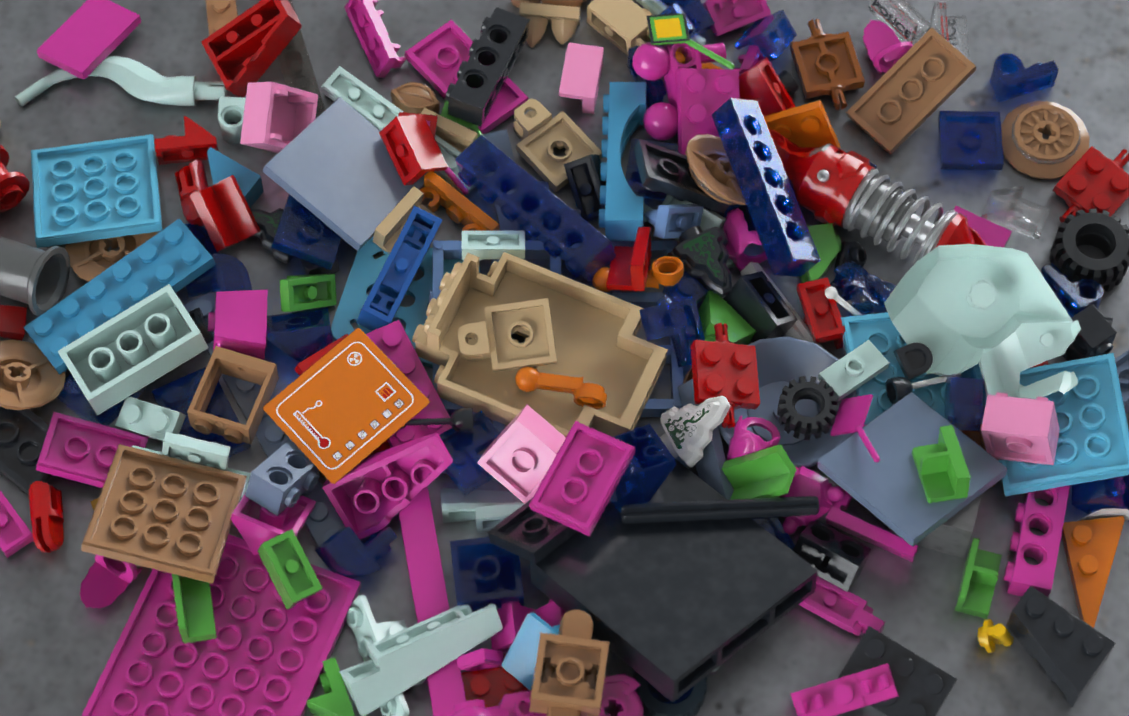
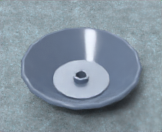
(777, 364)

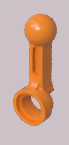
(656, 276)
(590, 394)

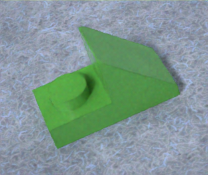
(307, 292)
(336, 699)

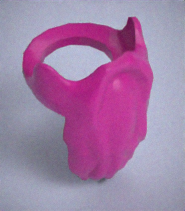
(883, 45)
(739, 237)
(746, 442)
(106, 581)

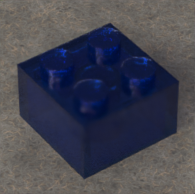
(485, 574)

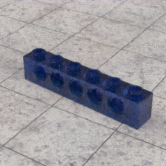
(483, 158)
(765, 187)

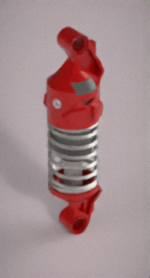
(850, 194)

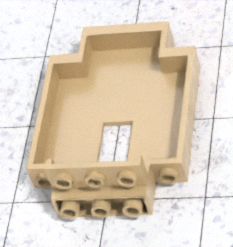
(591, 340)

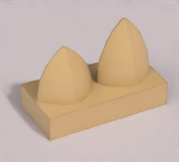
(562, 18)

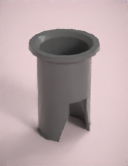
(33, 274)

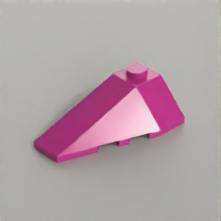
(386, 483)

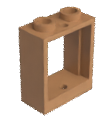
(241, 367)

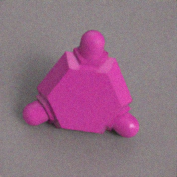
(811, 484)

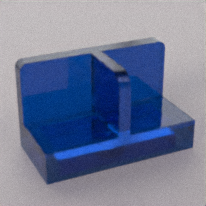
(770, 34)

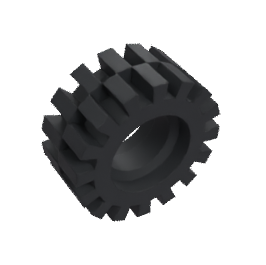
(802, 424)

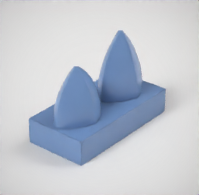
(674, 219)

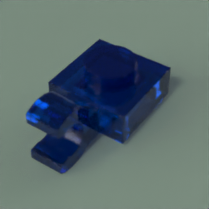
(685, 289)

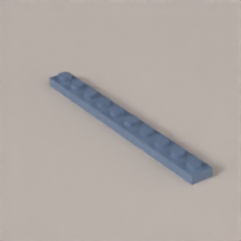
(323, 519)

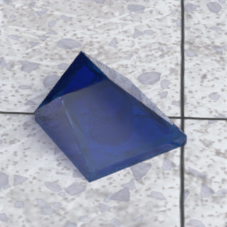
(300, 332)

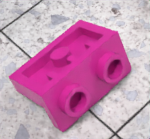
(735, 13)

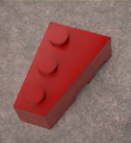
(251, 43)

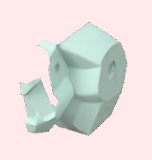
(963, 314)

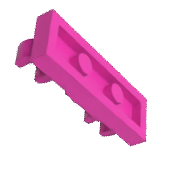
(373, 36)
(846, 693)

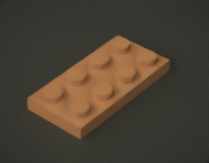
(911, 90)

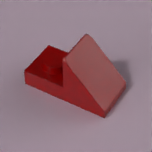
(185, 148)

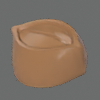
(414, 98)

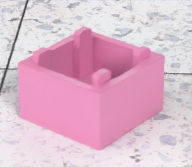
(275, 115)
(1020, 429)
(522, 453)

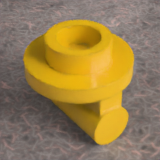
(991, 635)

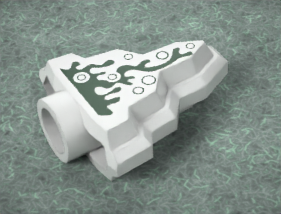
(691, 428)

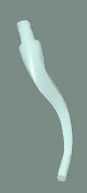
(139, 82)

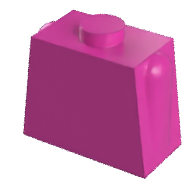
(240, 321)

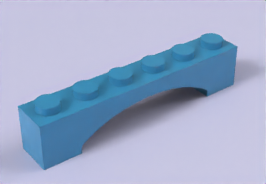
(622, 207)

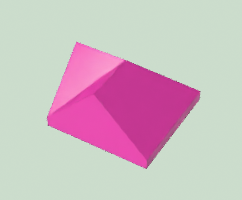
(261, 525)

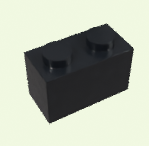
(761, 306)

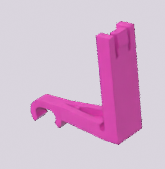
(872, 534)

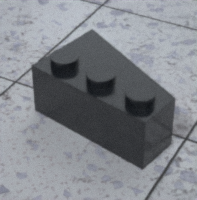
(1060, 642)

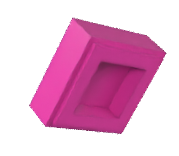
(480, 660)

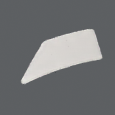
(1106, 513)

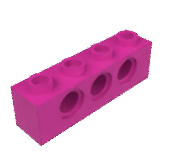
(1040, 547)

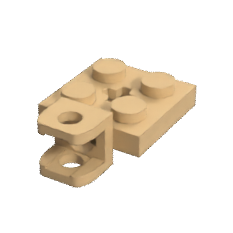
(543, 133)
(496, 336)

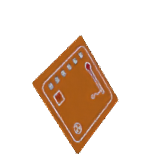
(346, 405)

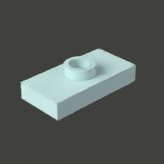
(854, 370)

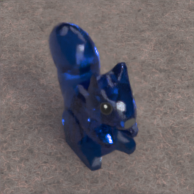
(861, 288)

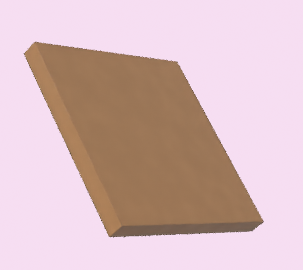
(164, 513)

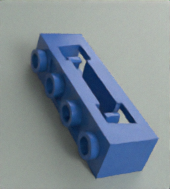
(399, 269)

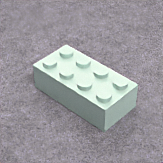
(133, 349)

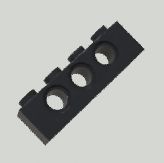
(480, 84)

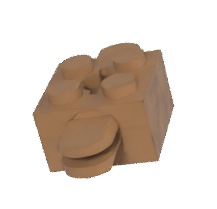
(569, 669)

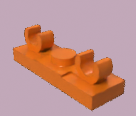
(457, 205)

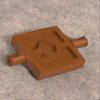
(827, 64)

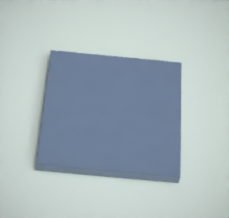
(341, 173)
(892, 485)

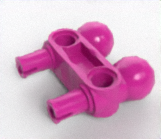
(656, 61)

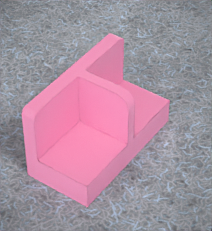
(582, 74)

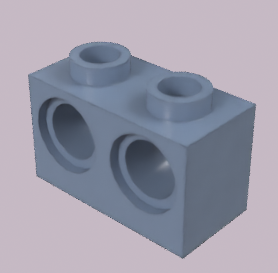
(282, 479)

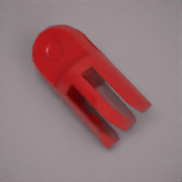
(189, 180)
(46, 516)

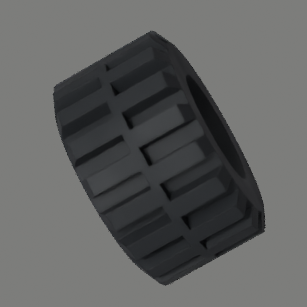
(1094, 230)

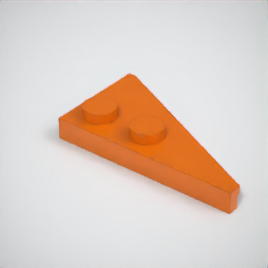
(804, 125)
(1090, 555)

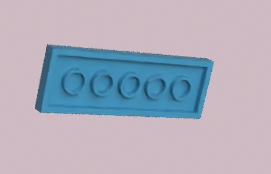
(165, 259)

